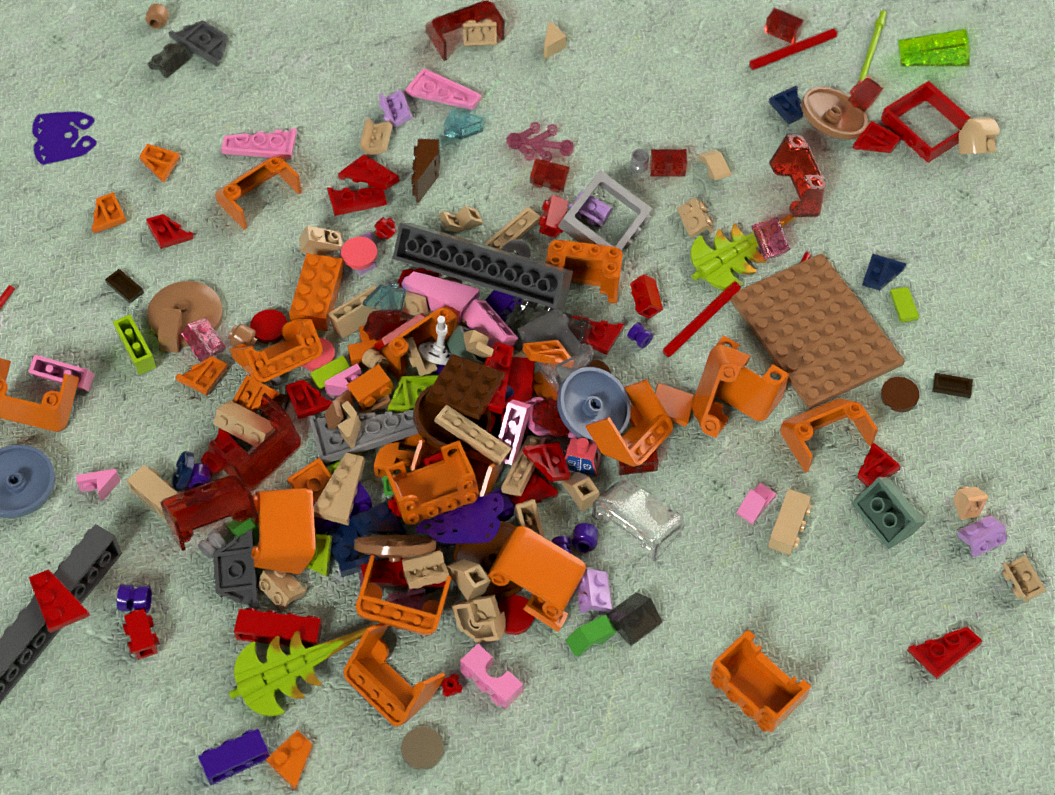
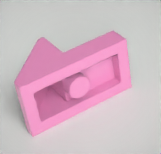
(338, 383)
(103, 481)
(755, 503)

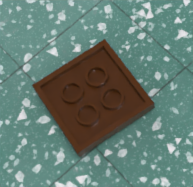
(465, 386)

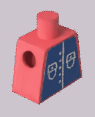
(583, 456)

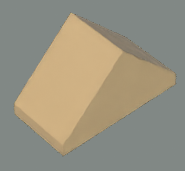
(554, 41)
(528, 516)

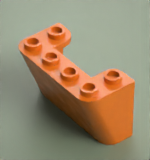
(752, 393)
(434, 487)

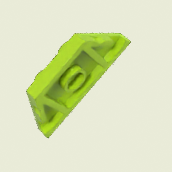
(408, 392)

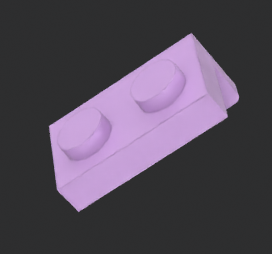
(395, 108)
(594, 211)
(983, 535)
(594, 591)

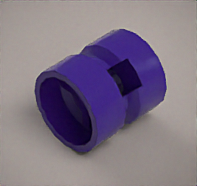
(134, 598)

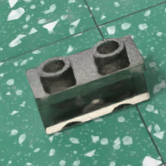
(169, 59)

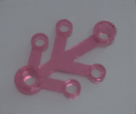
(518, 141)

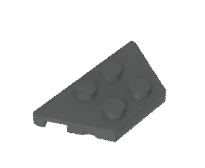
(203, 40)
(236, 571)

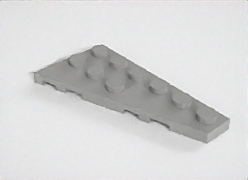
(374, 432)

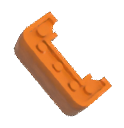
(421, 332)
(298, 348)
(722, 365)
(285, 530)
(538, 568)

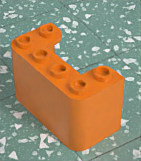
(590, 264)
(757, 683)

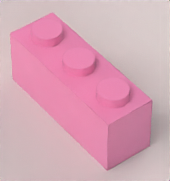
(487, 322)
(55, 370)
(514, 427)

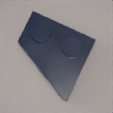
(377, 521)
(343, 543)

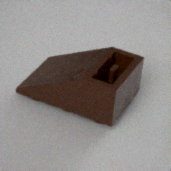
(425, 166)

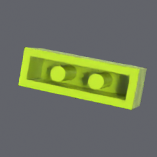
(134, 344)

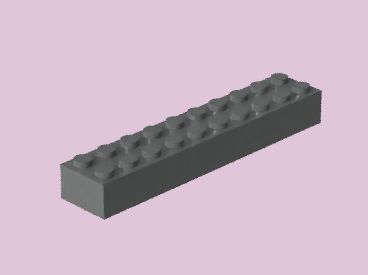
(483, 265)
(29, 633)

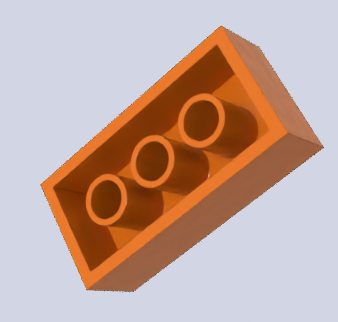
(317, 289)

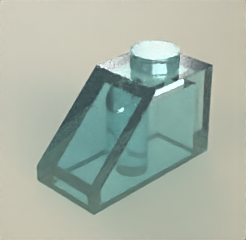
(462, 124)
(386, 297)

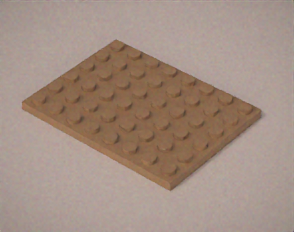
(816, 330)

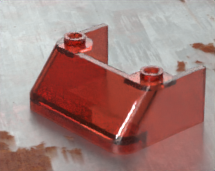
(456, 19)
(265, 459)
(207, 505)

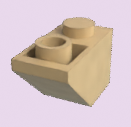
(319, 240)
(581, 490)
(469, 578)

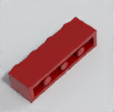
(521, 382)
(265, 626)

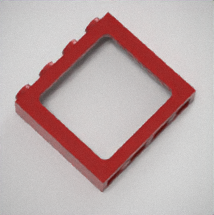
(939, 101)

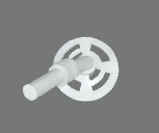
(437, 355)

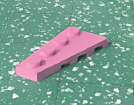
(442, 90)
(261, 145)

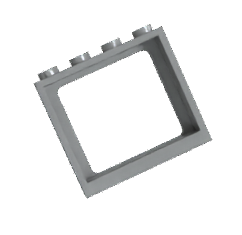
(585, 235)

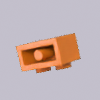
(370, 386)

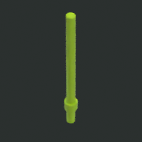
(879, 25)

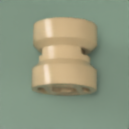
(373, 357)

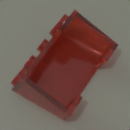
(796, 160)

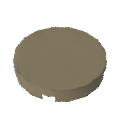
(422, 748)

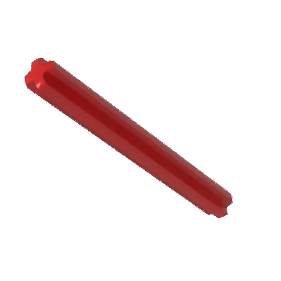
(793, 49)
(701, 319)

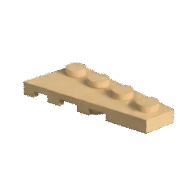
(338, 495)

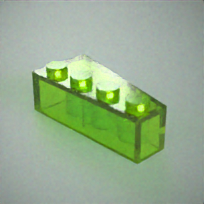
(935, 49)

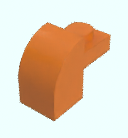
(357, 350)
(390, 455)

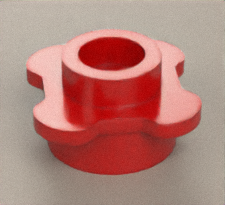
(451, 691)

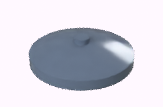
(592, 396)
(25, 480)

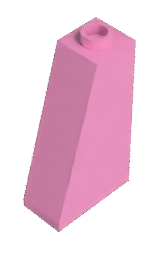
(441, 293)

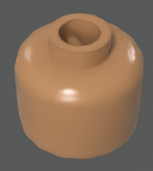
(157, 16)
(242, 335)

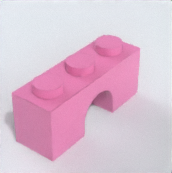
(502, 690)

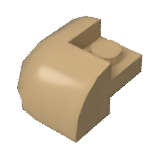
(978, 136)
(480, 618)

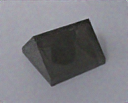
(635, 618)

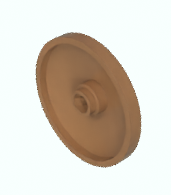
(833, 113)
(193, 300)
(395, 545)

